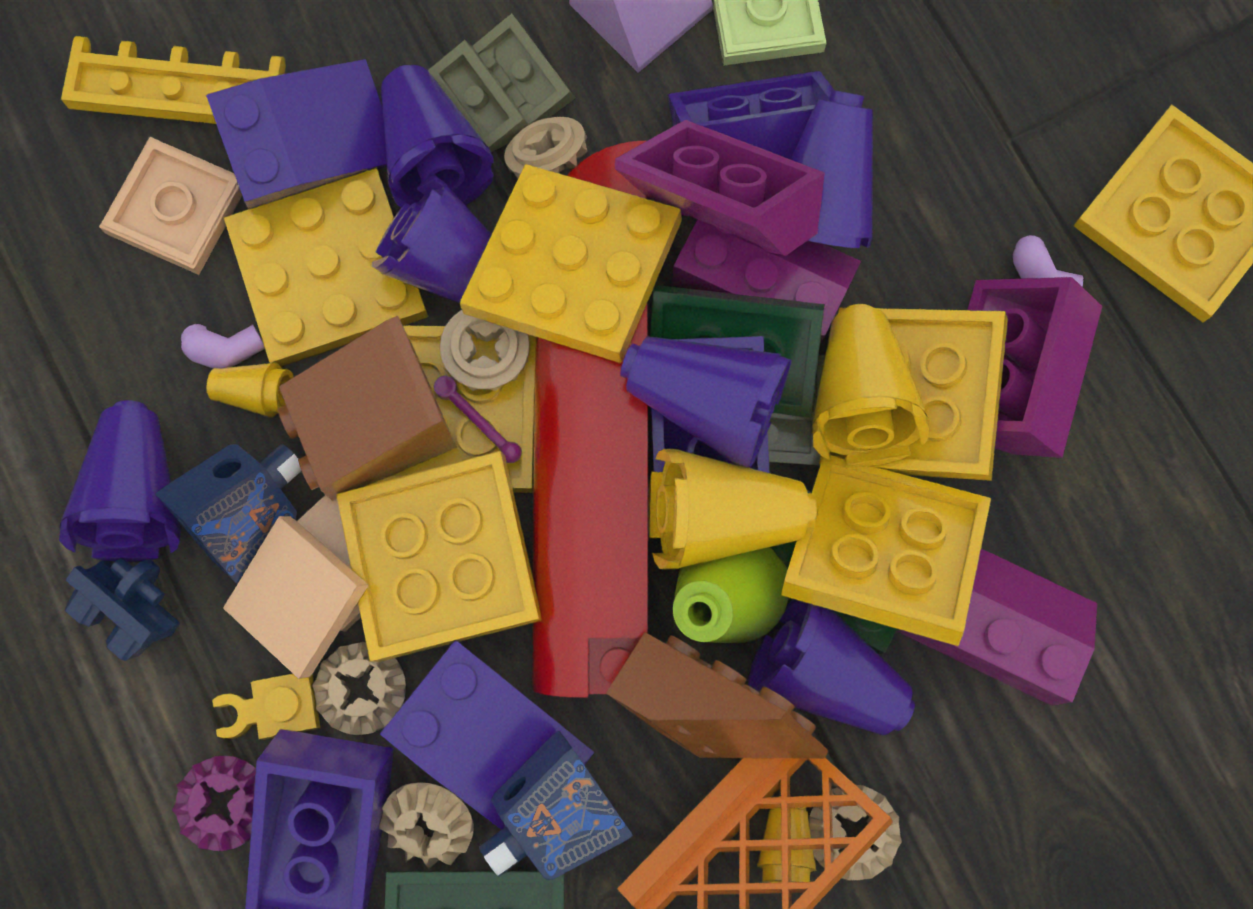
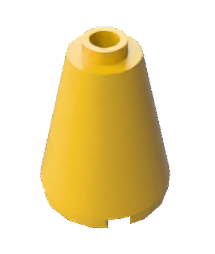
(866, 393)
(721, 509)

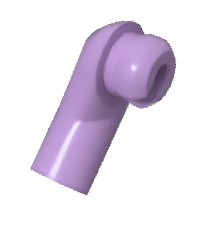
(1034, 261)
(218, 351)

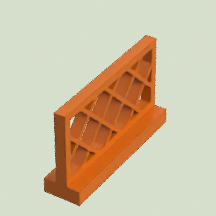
(727, 811)

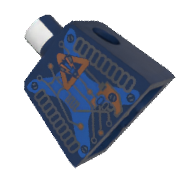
(232, 503)
(552, 814)

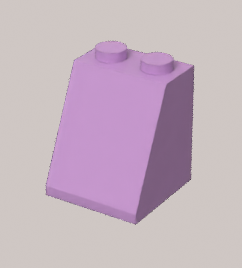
(642, 27)

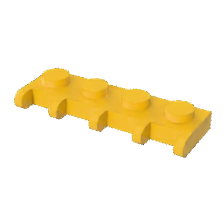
(151, 86)

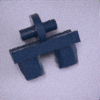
(127, 598)

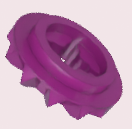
(192, 799)

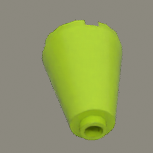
(731, 597)

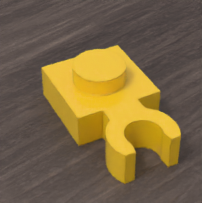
(275, 705)

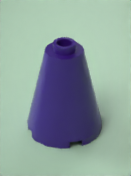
(429, 138)
(841, 145)
(433, 242)
(710, 391)
(116, 487)
(831, 671)

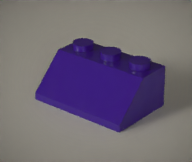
(757, 112)

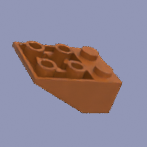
(709, 706)

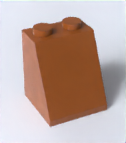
(364, 412)

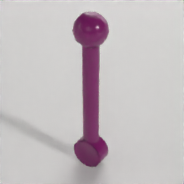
(447, 390)

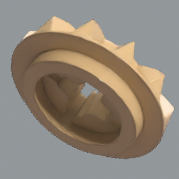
(536, 142)
(458, 349)
(362, 716)
(442, 813)
(884, 848)

